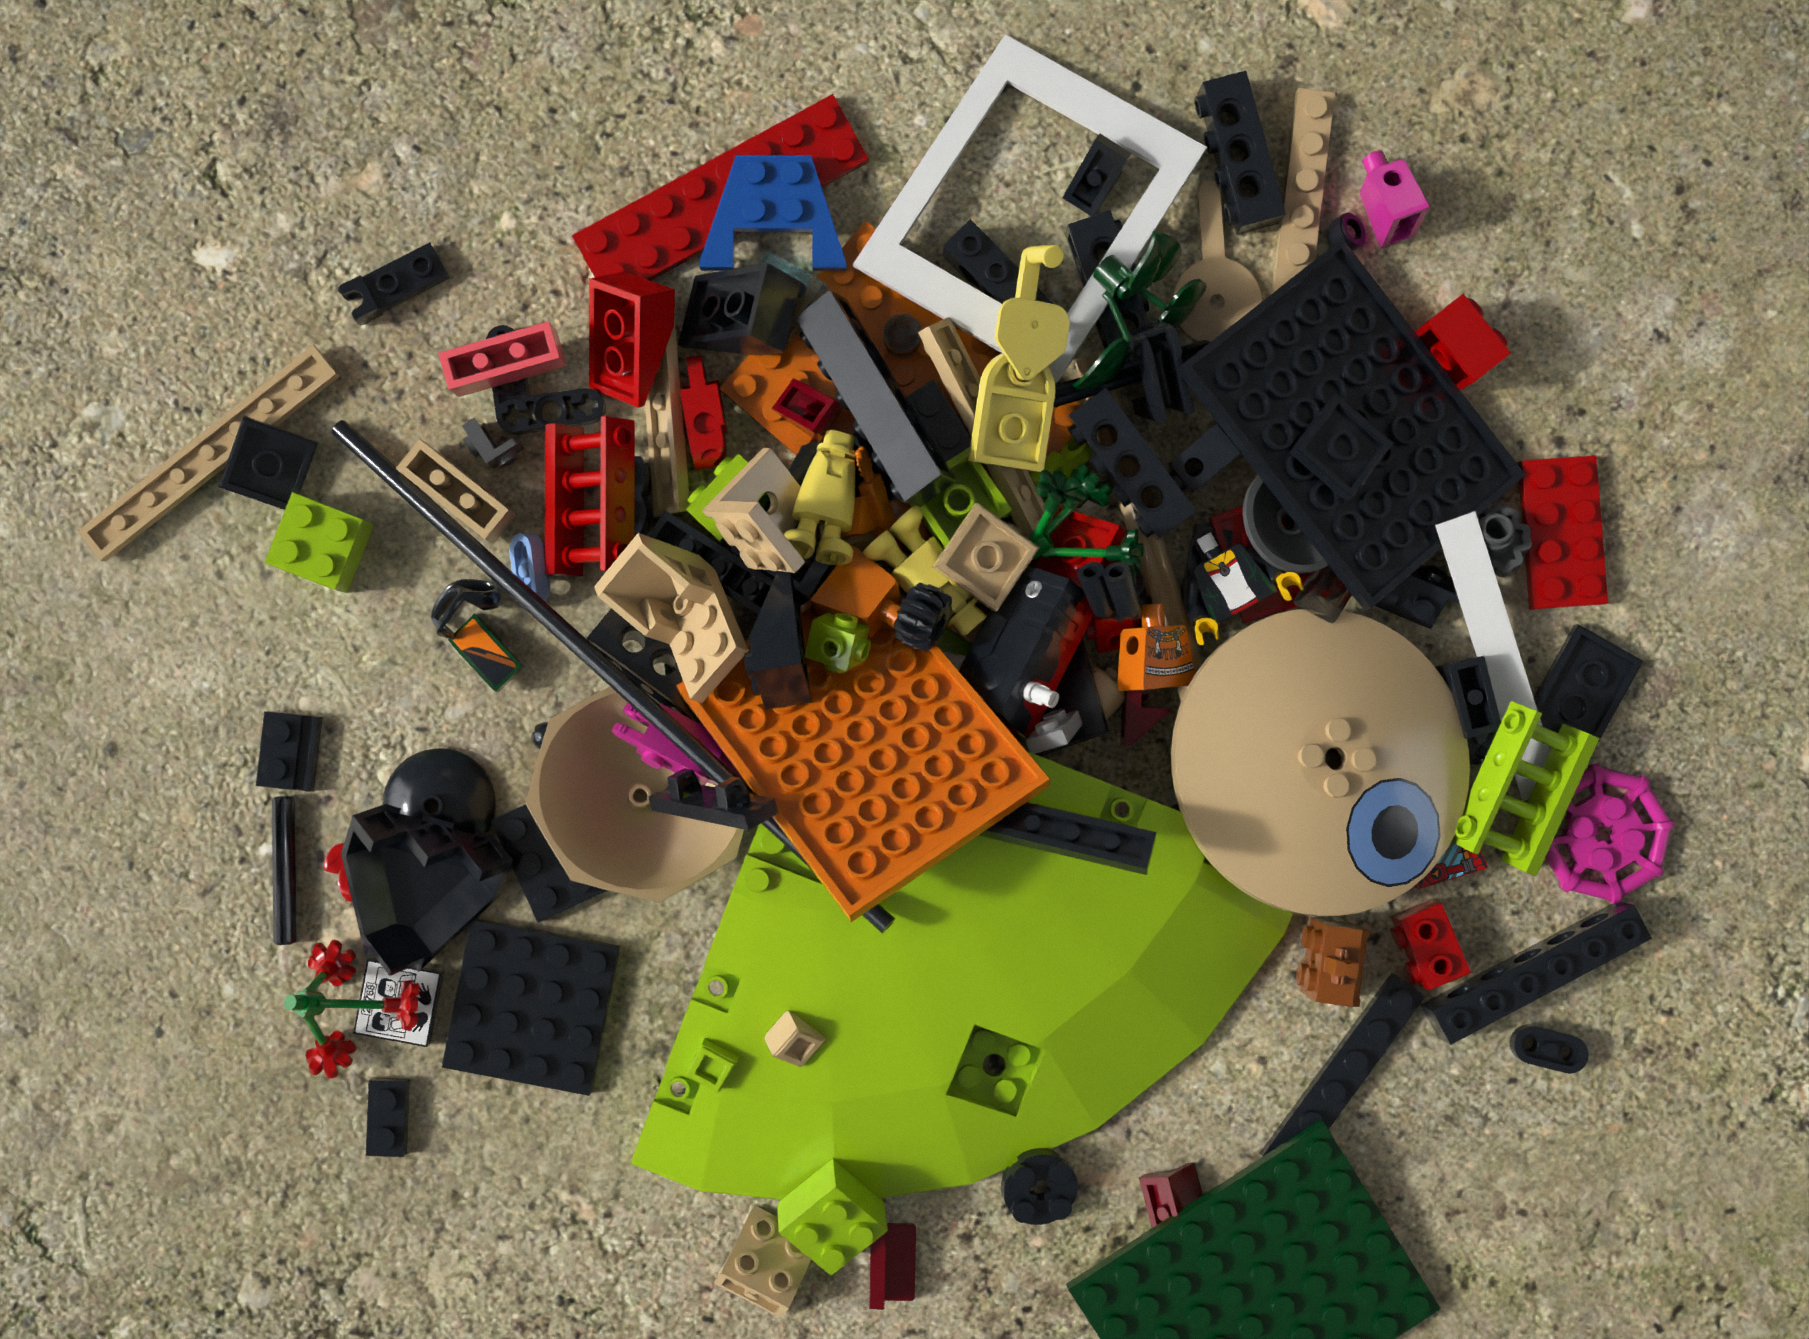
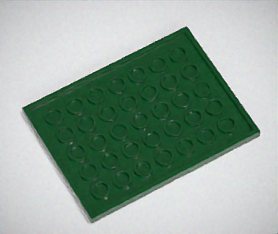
(1264, 1256)

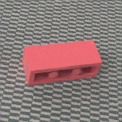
(502, 359)

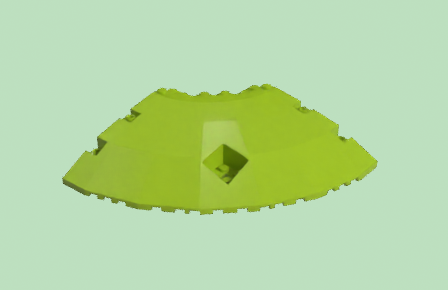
(1001, 949)

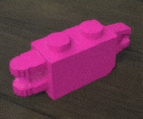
(661, 752)

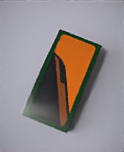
(486, 653)

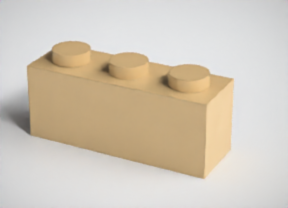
(456, 491)

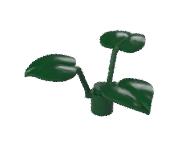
(1123, 283)

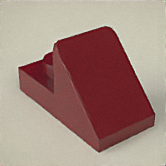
(1137, 720)

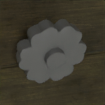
(1504, 538)

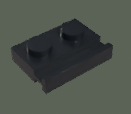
(289, 751)

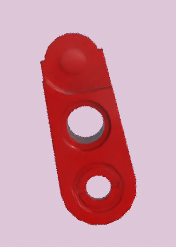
(704, 416)

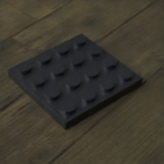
(531, 1006)

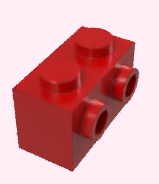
(1429, 945)

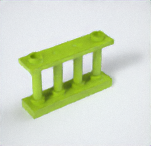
(1547, 801)

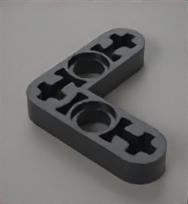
(520, 399)

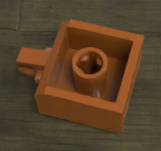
(1332, 961)

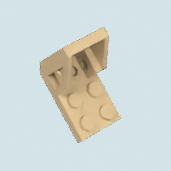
(678, 602)

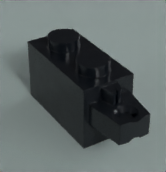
(1474, 703)

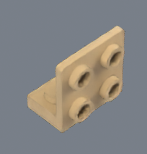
(763, 1265)

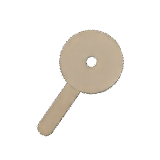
(1222, 275)

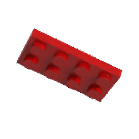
(1566, 532)

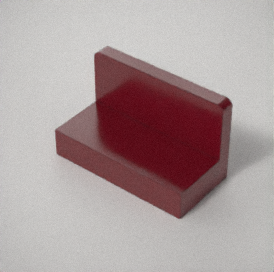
(1169, 1192)
(893, 1265)

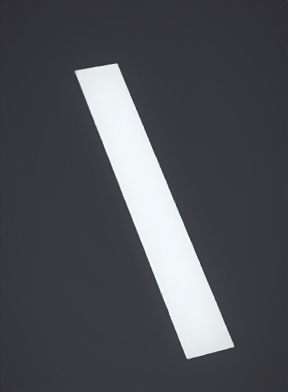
(1489, 625)

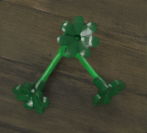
(1074, 495)

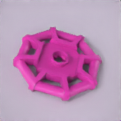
(1625, 837)

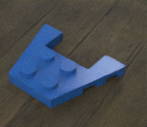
(772, 196)

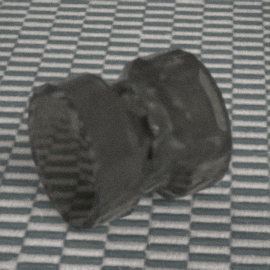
(900, 329)

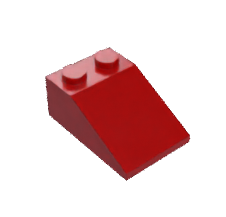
(627, 334)

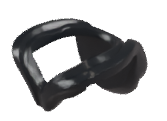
(476, 592)

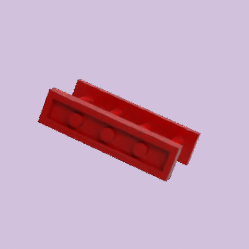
(565, 495)

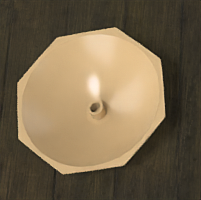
(597, 812)

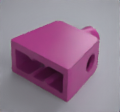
(1391, 199)

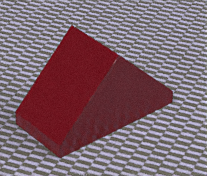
(807, 409)

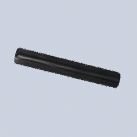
(284, 870)

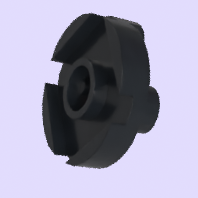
(1051, 1204)

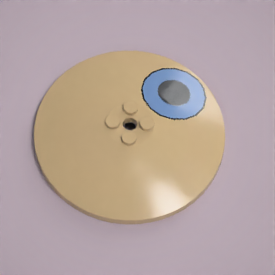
(1257, 773)

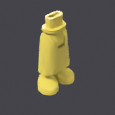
(827, 496)
(918, 567)

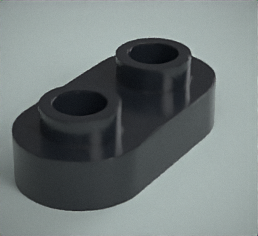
(1547, 1047)

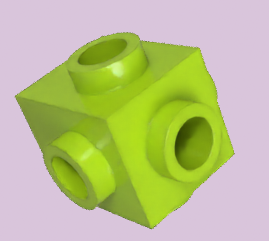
(838, 642)

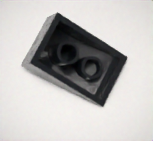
(740, 311)
(939, 421)
(778, 648)

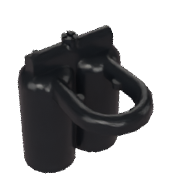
(1112, 590)

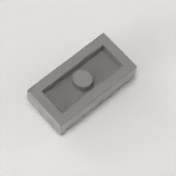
(1054, 730)

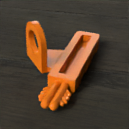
(873, 508)

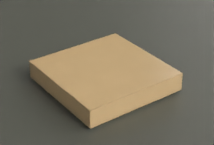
(985, 557)

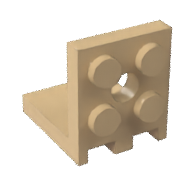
(748, 525)

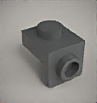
(481, 443)

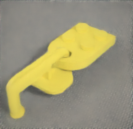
(1013, 414)

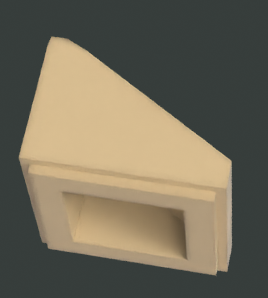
(793, 1039)

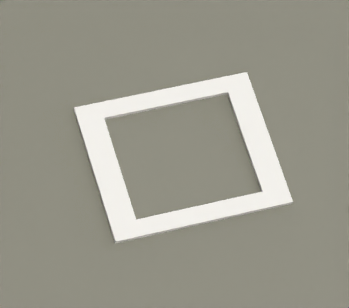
(1076, 99)

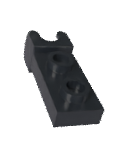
(394, 283)

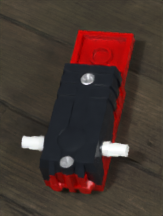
(1036, 629)

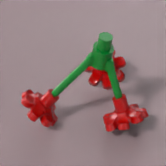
(333, 966)

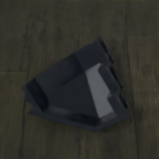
(417, 883)

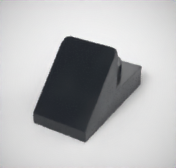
(1097, 175)

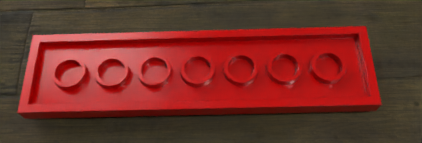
(677, 218)

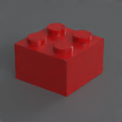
(1463, 341)

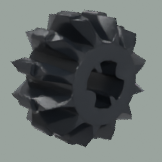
(923, 616)

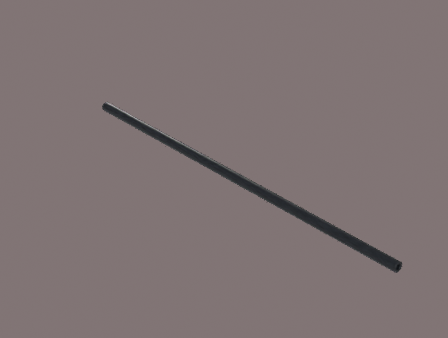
(560, 628)

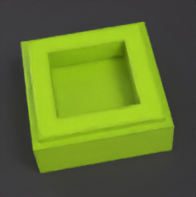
(711, 1065)

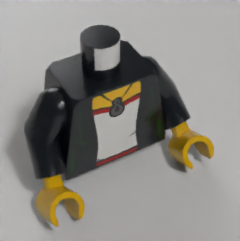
(1229, 584)

